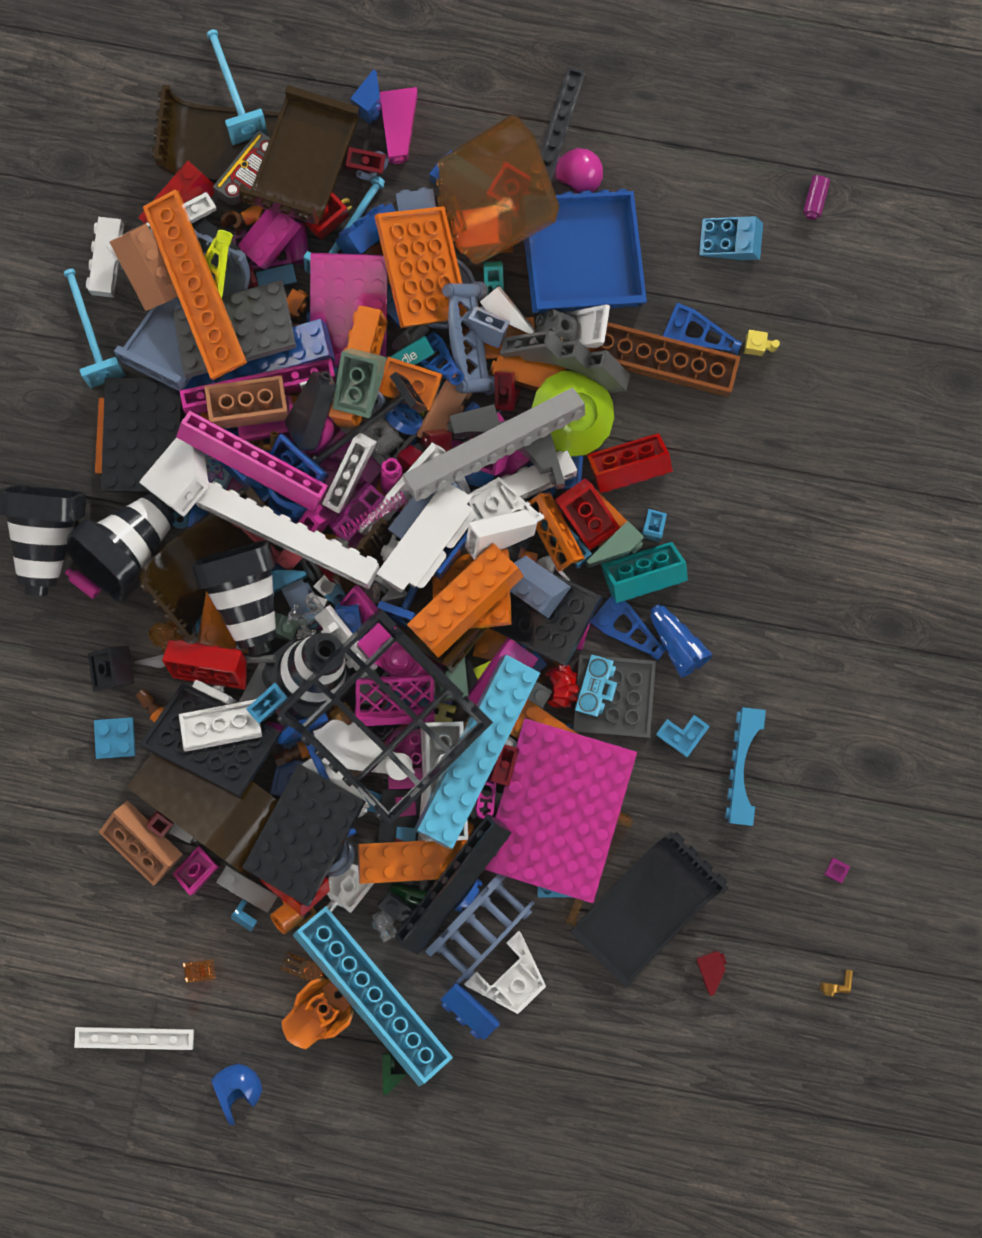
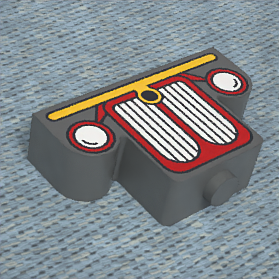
(242, 170)

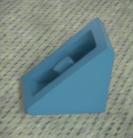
(654, 525)
(267, 703)

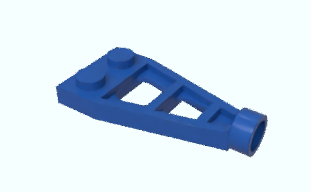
(684, 315)
(447, 370)
(609, 614)

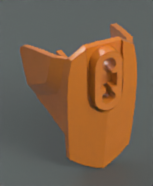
(308, 1022)

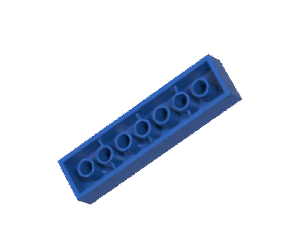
(312, 345)

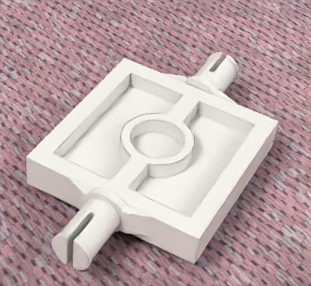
(346, 890)

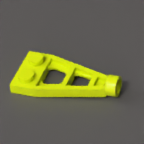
(220, 247)

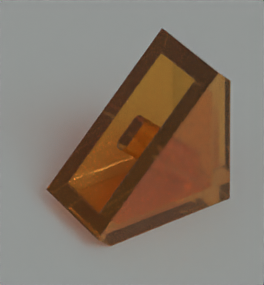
(200, 970)

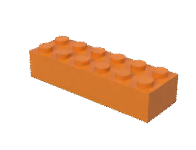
(365, 336)
(465, 600)

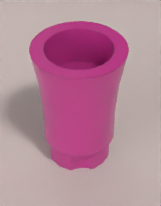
(390, 474)

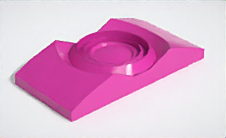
(395, 660)

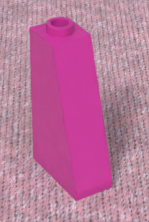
(398, 119)

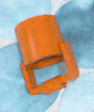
(287, 918)

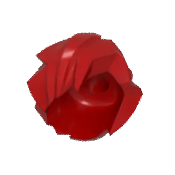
(563, 686)

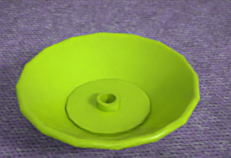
(594, 427)

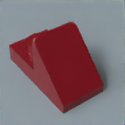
(505, 390)
(504, 766)

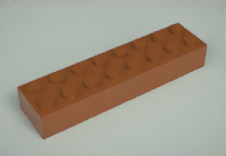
(671, 359)

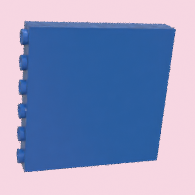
(587, 254)

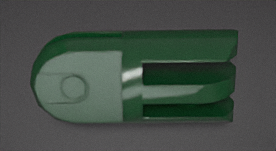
(408, 893)

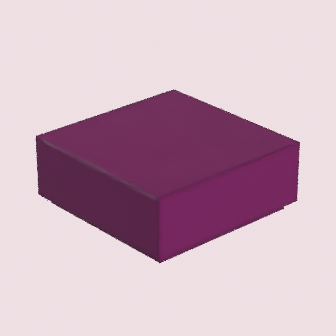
(837, 870)

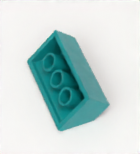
(644, 572)

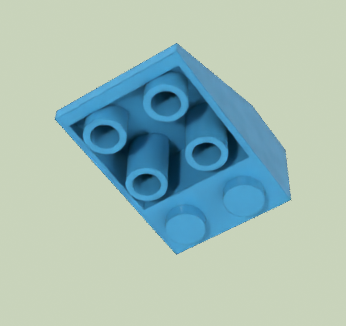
(731, 238)

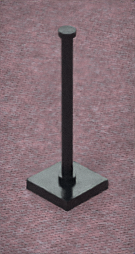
(407, 394)

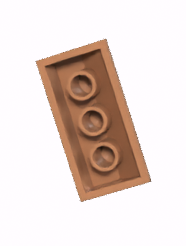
(144, 266)
(246, 402)
(447, 403)
(138, 844)

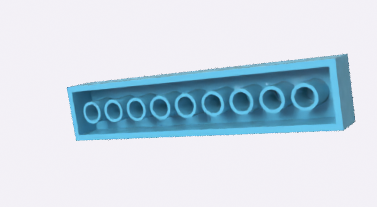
(466, 776)
(372, 996)

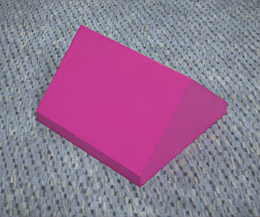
(196, 870)

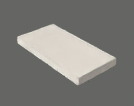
(218, 726)

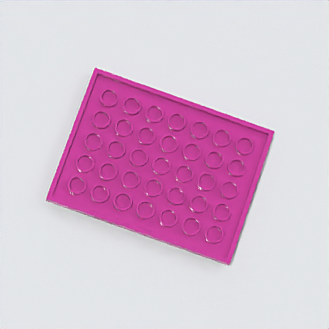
(561, 809)

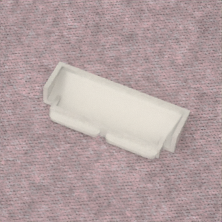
(422, 546)

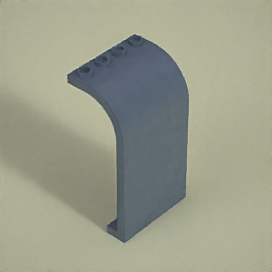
(155, 345)

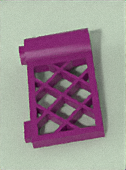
(294, 249)

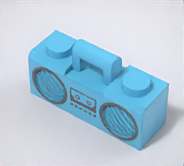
(591, 694)

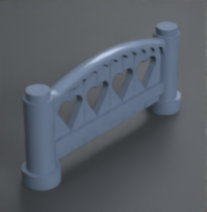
(468, 296)

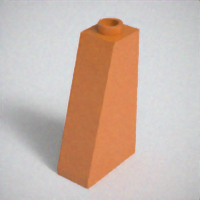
(527, 373)

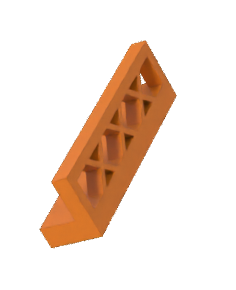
(556, 524)

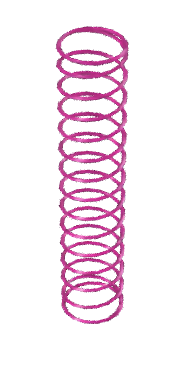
(342, 527)

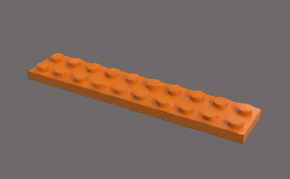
(194, 284)

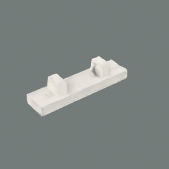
(330, 622)

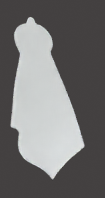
(357, 750)

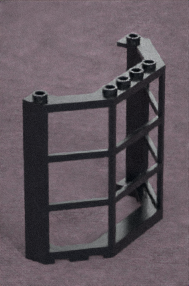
(449, 687)

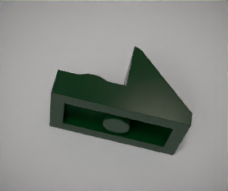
(390, 1079)

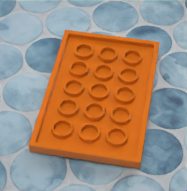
(419, 263)

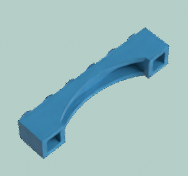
(740, 809)

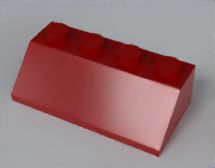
(189, 183)
(630, 463)
(206, 664)

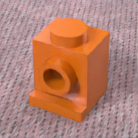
(297, 303)

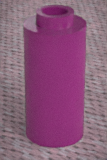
(816, 197)

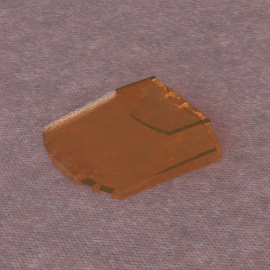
(496, 190)

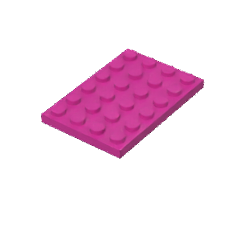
(341, 285)

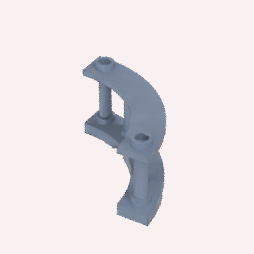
(469, 917)

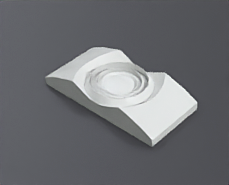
(591, 325)

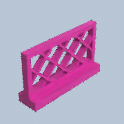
(392, 715)

